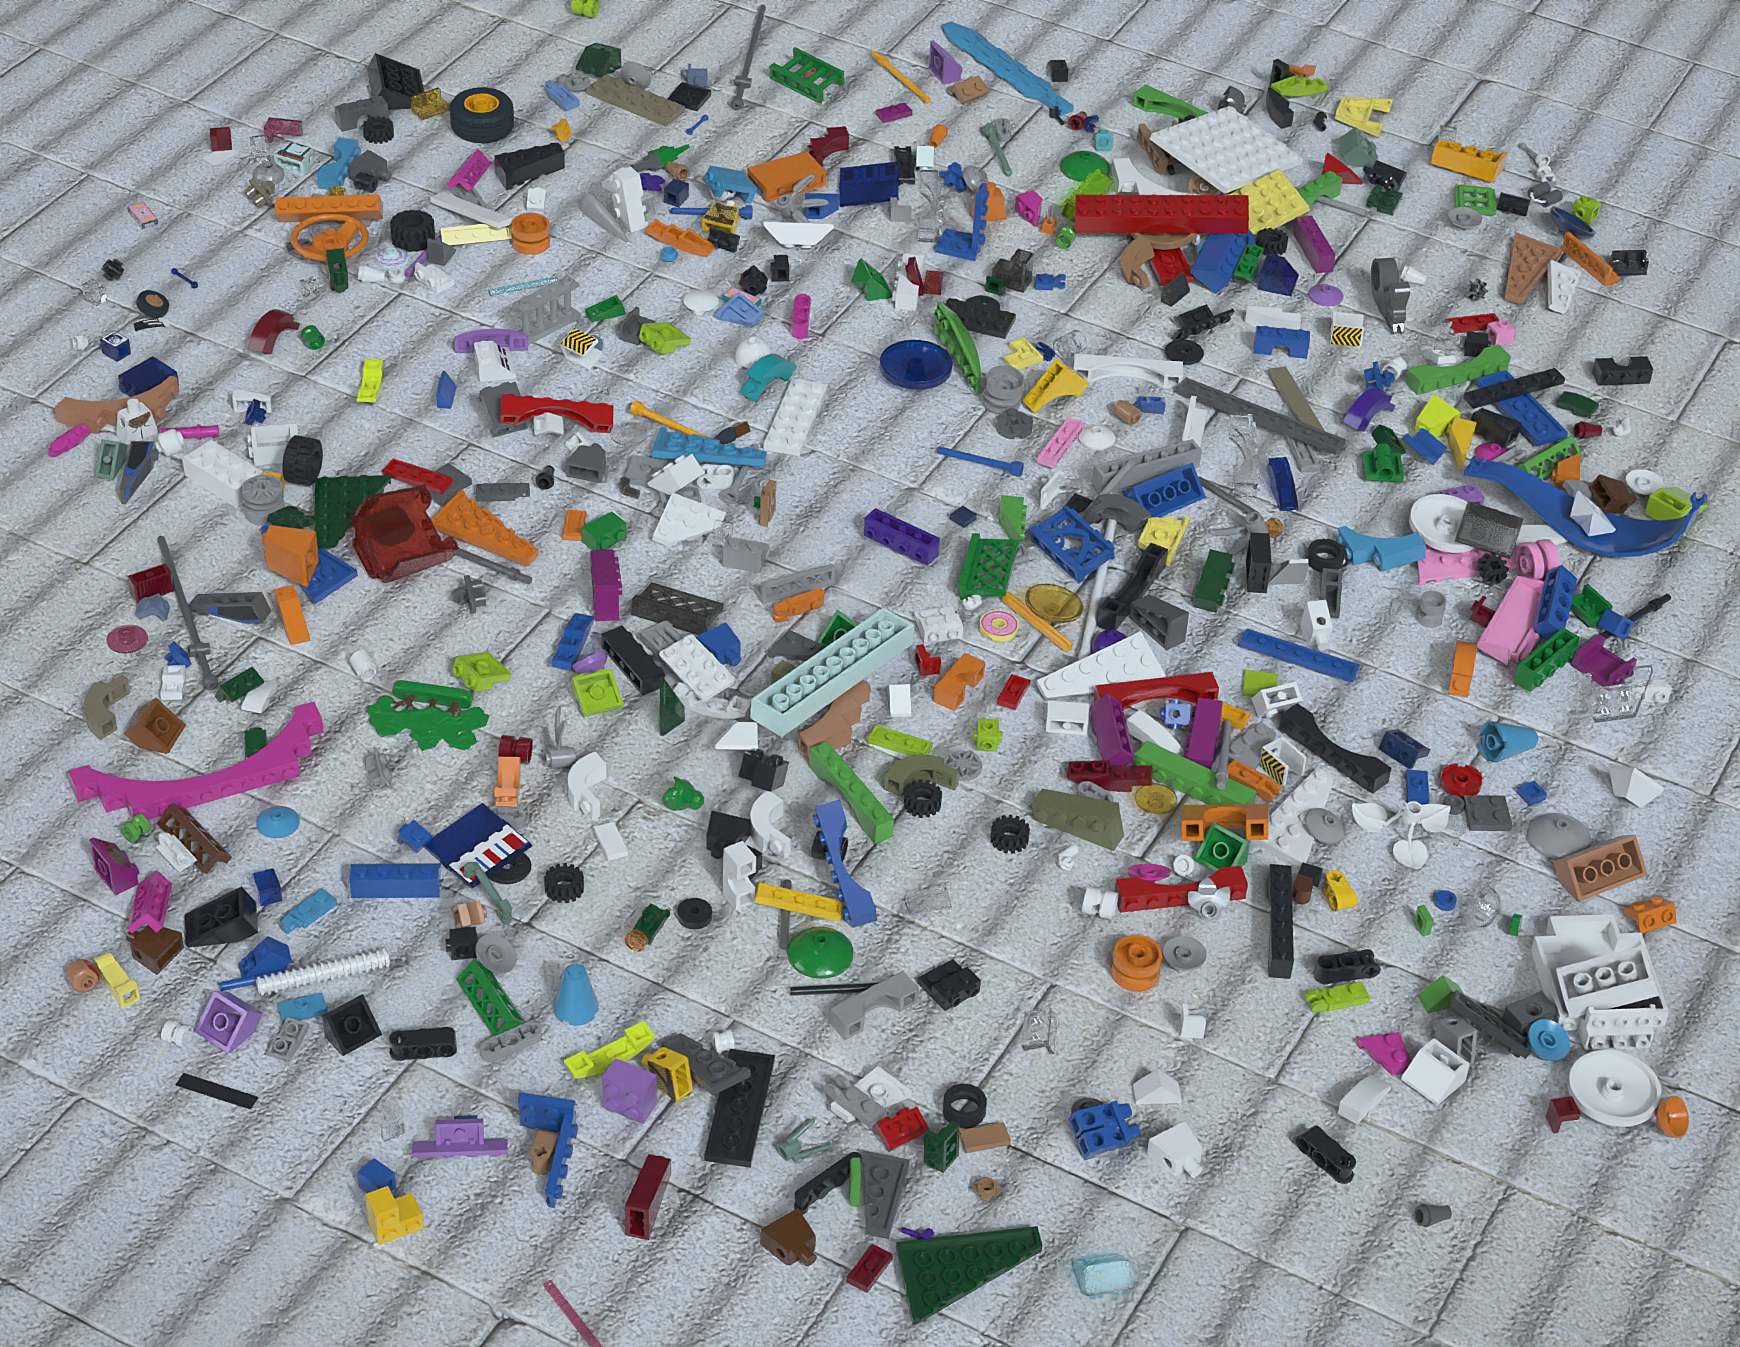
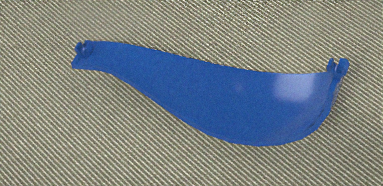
(1631, 536)

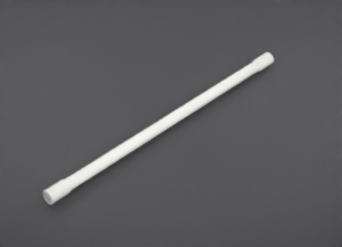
(1085, 650)

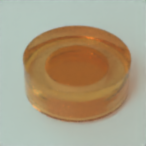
(1274, 527)
(636, 940)

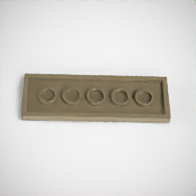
(635, 100)

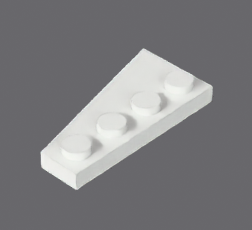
(1561, 286)

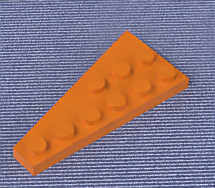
(479, 527)

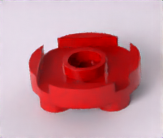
(1469, 774)

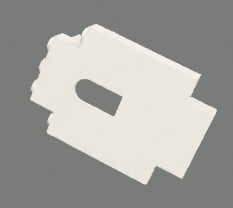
(1581, 939)

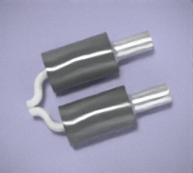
(1546, 197)

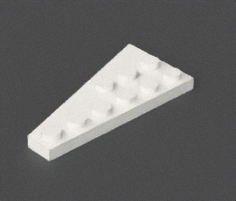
(1287, 824)

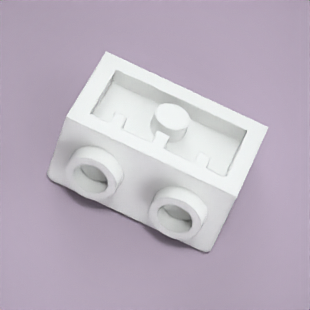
(433, 277)
(1656, 691)

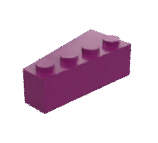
(605, 584)

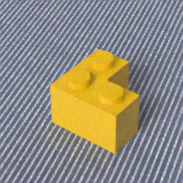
(392, 1217)

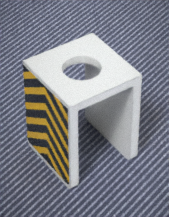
(1346, 329)
(580, 348)
(1283, 758)

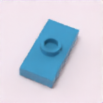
(303, 1007)

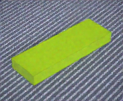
(899, 741)

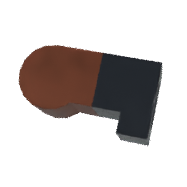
(1306, 878)

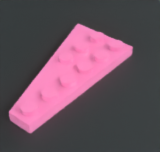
(1453, 565)

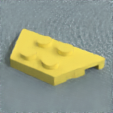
(1165, 533)

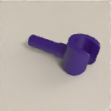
(927, 1233)

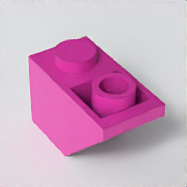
(1029, 206)

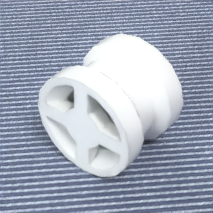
(722, 1041)

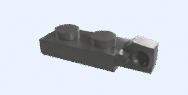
(502, 491)

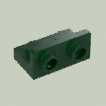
(239, 685)
(942, 1148)

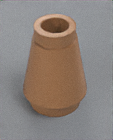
(677, 170)

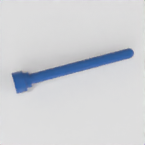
(746, 211)
(1015, 468)

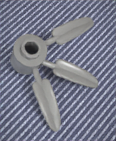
(790, 208)
(1252, 522)
(561, 755)

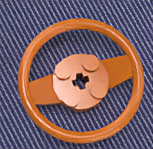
(330, 238)

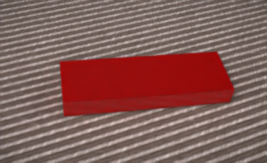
(1472, 323)

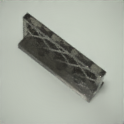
(682, 616)

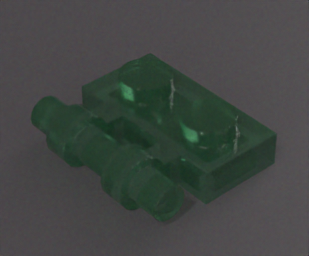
(1384, 201)
(290, 517)

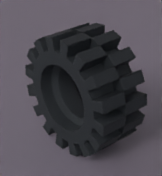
(378, 130)
(1272, 241)
(925, 790)
(1007, 842)
(561, 874)

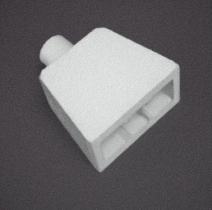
(1316, 624)
(1176, 1150)

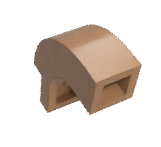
(1133, 257)

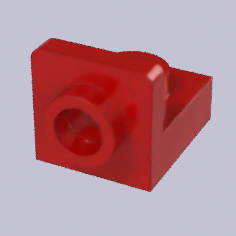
(925, 663)

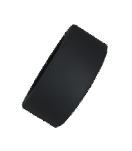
(1325, 546)
(966, 1092)

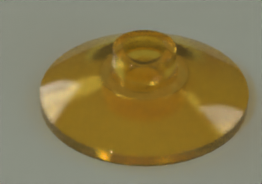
(1156, 799)

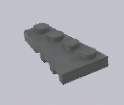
(706, 1066)
(883, 1189)

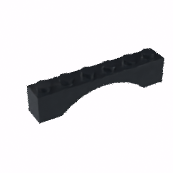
(1117, 608)
(1364, 770)
(1281, 921)

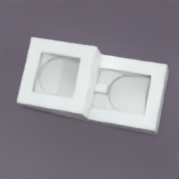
(173, 682)
(258, 699)

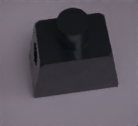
(725, 831)

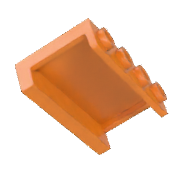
(782, 175)

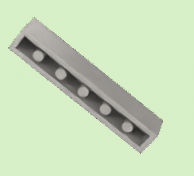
(1147, 464)

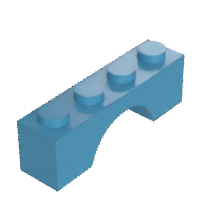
(334, 174)

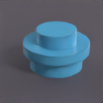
(669, 254)

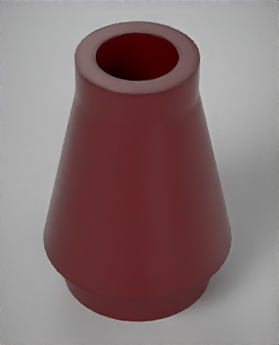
(1078, 120)
(1586, 430)

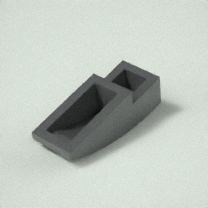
(1331, 590)

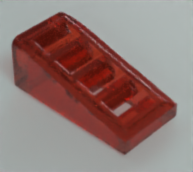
(933, 282)

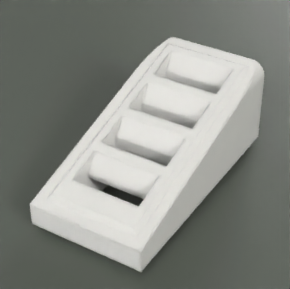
(241, 395)

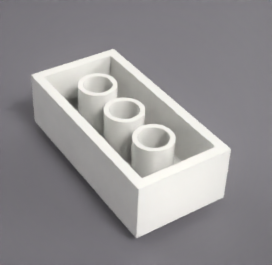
(219, 471)
(1607, 981)

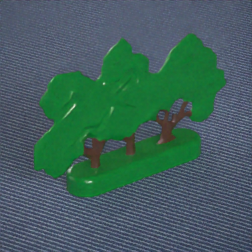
(431, 723)

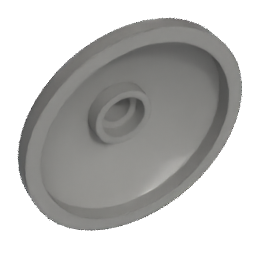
(1558, 835)

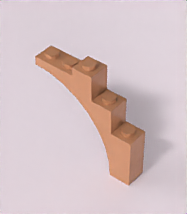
(99, 413)
(837, 722)

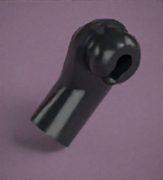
(1318, 121)

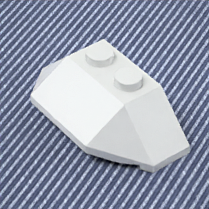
(798, 233)

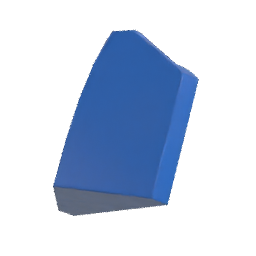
(1150, 404)

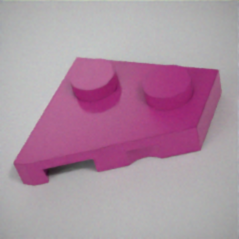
(1388, 1051)

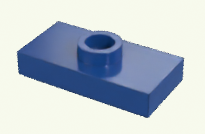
(1417, 786)

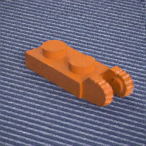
(798, 604)
(1253, 779)

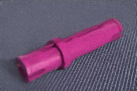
(196, 431)

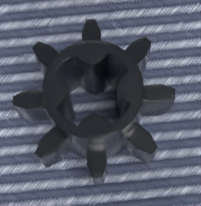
(112, 269)
(1480, 287)

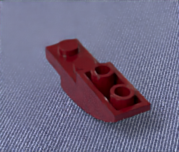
(1110, 777)

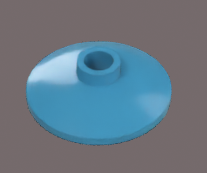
(278, 822)
(1555, 1037)

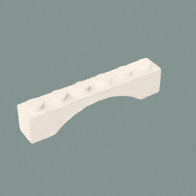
(1161, 372)

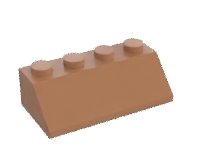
(1601, 867)

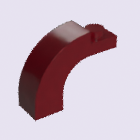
(269, 328)

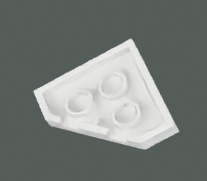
(685, 520)

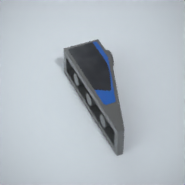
(138, 466)
(239, 607)

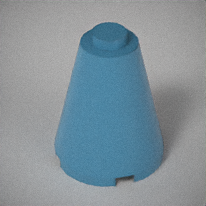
(1505, 740)
(575, 997)

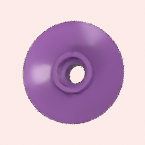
(1325, 295)

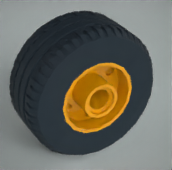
(482, 115)

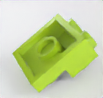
(663, 337)
(480, 671)
(596, 692)

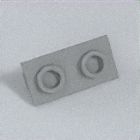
(1512, 457)
(378, 772)

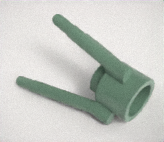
(790, 1147)

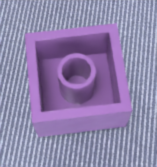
(629, 1091)

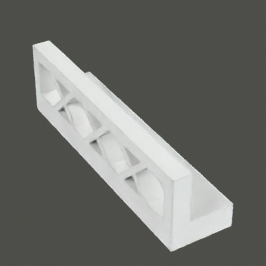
(1194, 423)

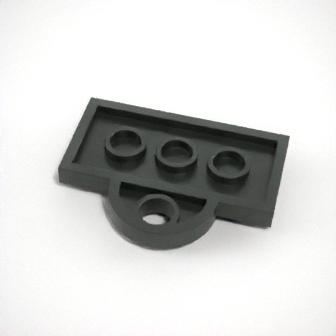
(983, 315)
(1487, 1019)

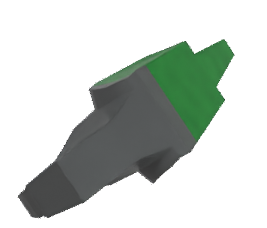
(659, 158)

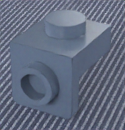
(696, 76)
(153, 605)

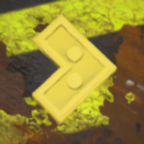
(1023, 355)

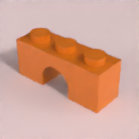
(952, 687)

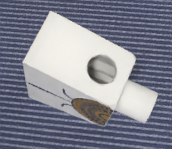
(135, 422)

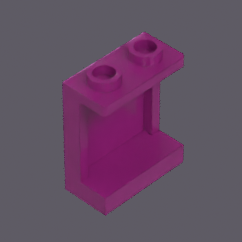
(1603, 665)

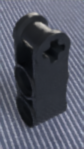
(1346, 967)
(423, 1043)
(1327, 1154)

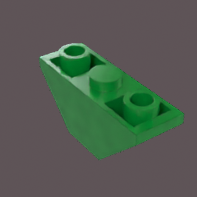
(1249, 264)

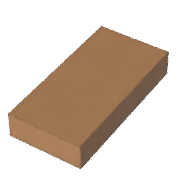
(984, 1137)

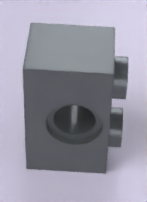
(1529, 1010)

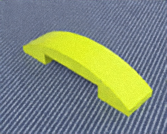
(371, 380)
(624, 1049)

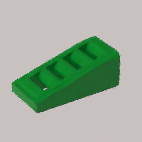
(610, 308)

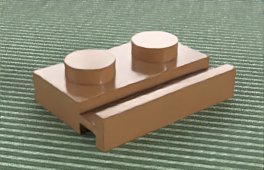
(768, 502)

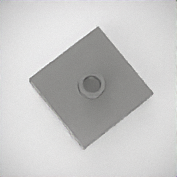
(642, 468)

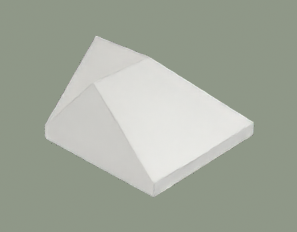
(1590, 516)
(738, 736)
(1633, 785)

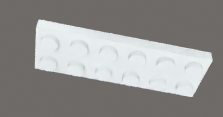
(795, 417)

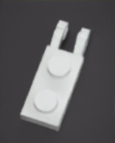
(1439, 356)

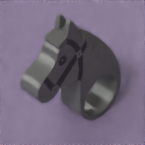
(1389, 293)

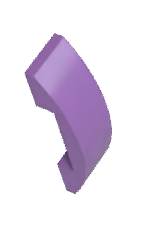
(503, 337)

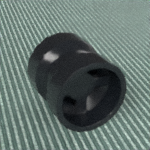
(366, 182)

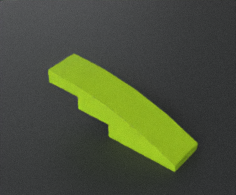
(1299, 87)

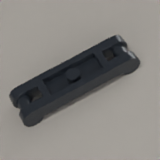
(906, 166)
(824, 1183)

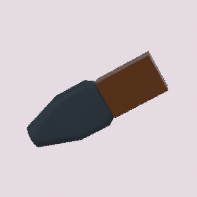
(731, 433)

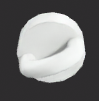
(1184, 865)

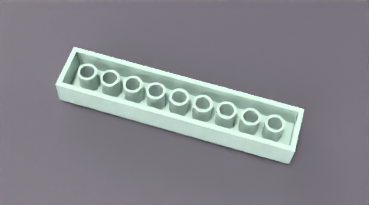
(831, 672)

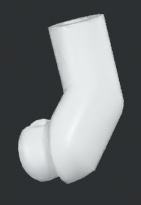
(1065, 856)

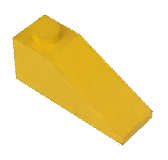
(1460, 438)

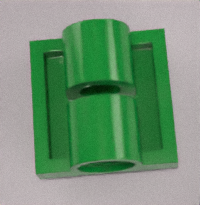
(1382, 464)

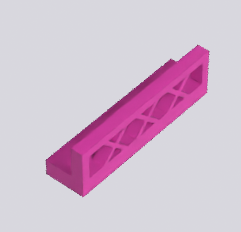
(467, 168)
(150, 902)

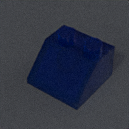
(1277, 276)

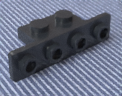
(1199, 319)

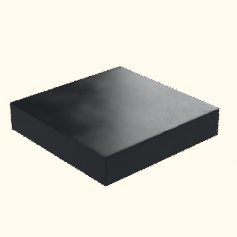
(690, 96)

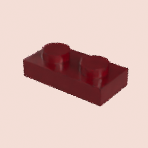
(913, 270)
(869, 1268)

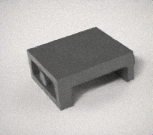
(491, 397)

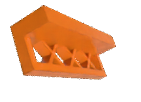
(1589, 260)

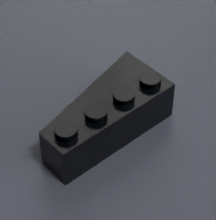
(528, 164)

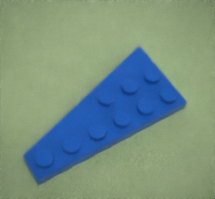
(328, 576)

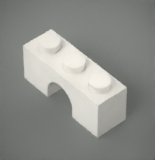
(737, 866)

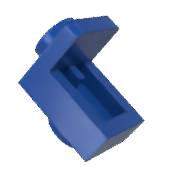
(414, 835)

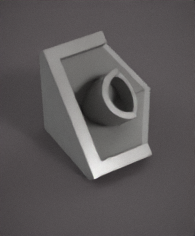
(1291, 572)

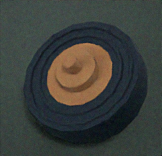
(152, 304)

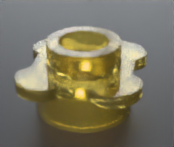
(336, 191)

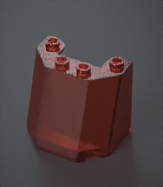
(397, 535)

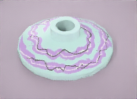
(391, 257)

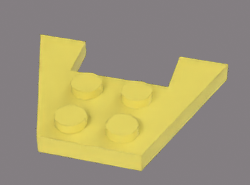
(1357, 113)

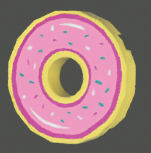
(998, 617)

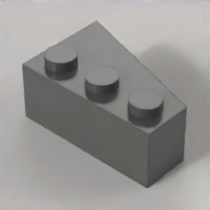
(1160, 620)

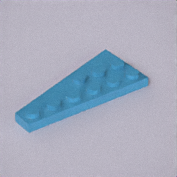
(704, 449)

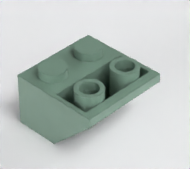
(1358, 149)

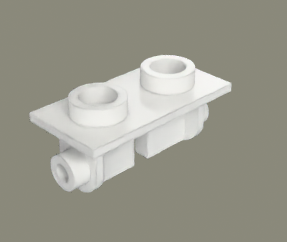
(175, 852)

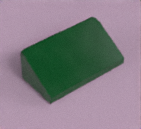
(1386, 435)

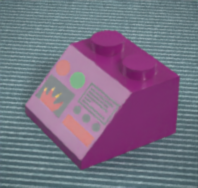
(113, 866)

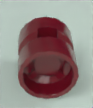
(513, 747)

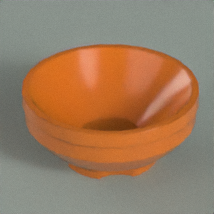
(1672, 1117)

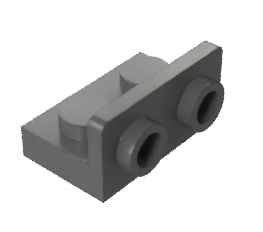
(631, 326)

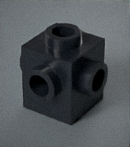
(753, 281)

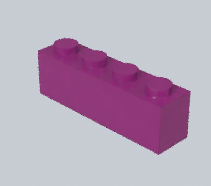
(1314, 244)
(1112, 731)
(1204, 732)

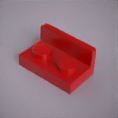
(901, 1129)

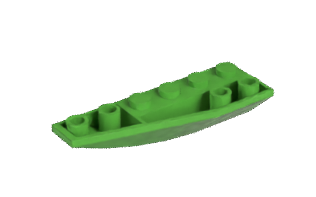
(958, 344)

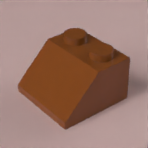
(155, 727)

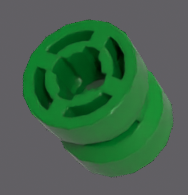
(312, 337)

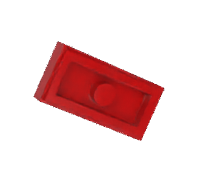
(1013, 692)

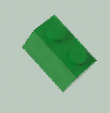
(604, 532)

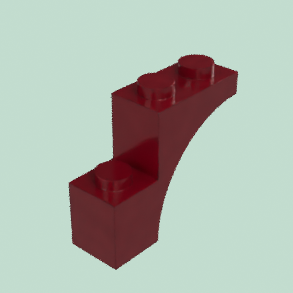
(833, 141)

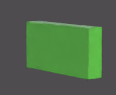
(854, 1182)

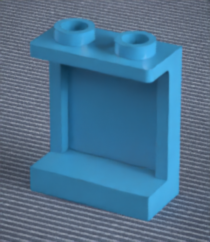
(728, 179)

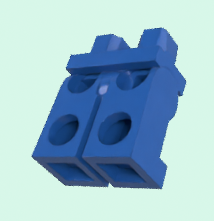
(1103, 1128)

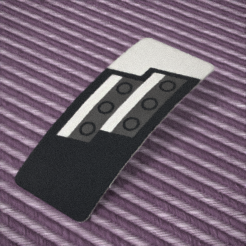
(151, 323)

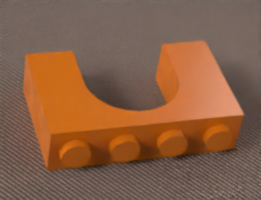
(1249, 817)

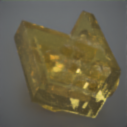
(429, 104)

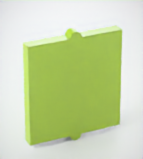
(1258, 680)

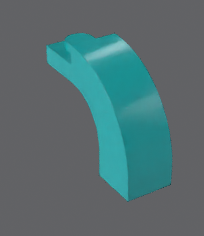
(763, 372)

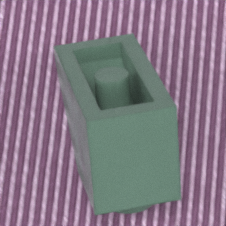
(110, 459)

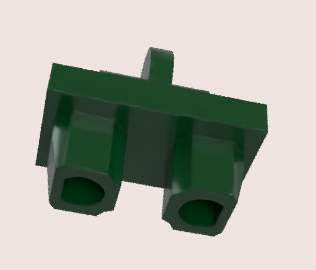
(651, 921)

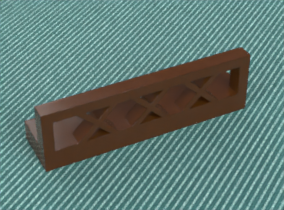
(205, 841)

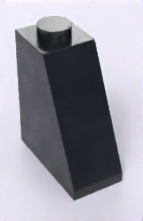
(1496, 427)

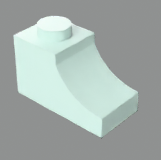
(924, 157)

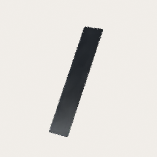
(216, 1091)

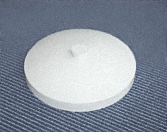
(1438, 520)
(1614, 1088)

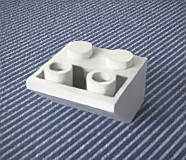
(676, 475)
(1436, 1071)

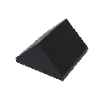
(350, 1025)

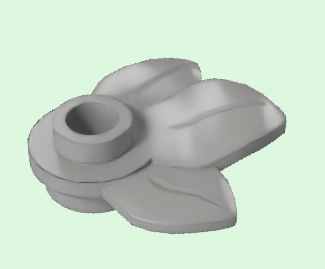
(1209, 896)

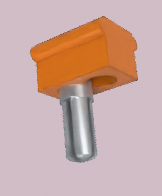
(1049, 222)

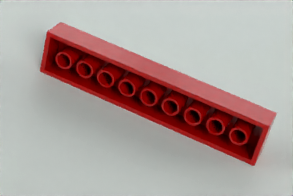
(1162, 214)

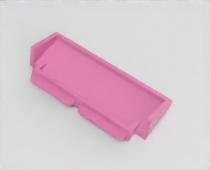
(1511, 629)

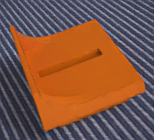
(1305, 71)

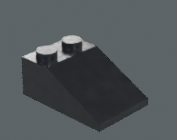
(222, 920)

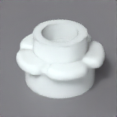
(79, 342)

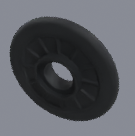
(1174, 351)
(519, 871)

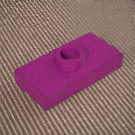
(894, 112)

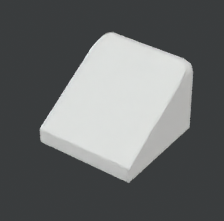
(576, 441)

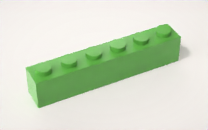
(1191, 777)

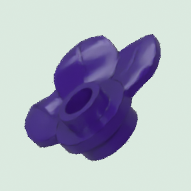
(651, 181)

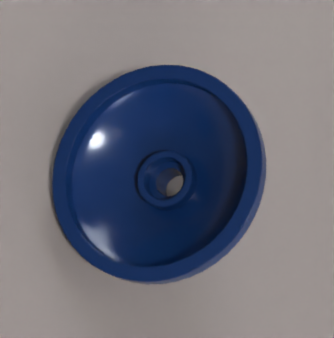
(1570, 223)

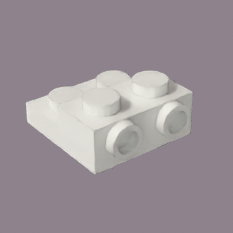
(939, 624)

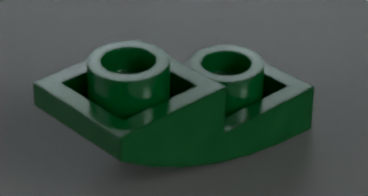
(1580, 404)

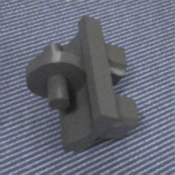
(472, 593)

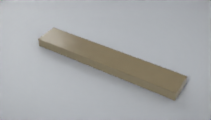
(1293, 396)

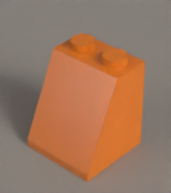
(291, 552)

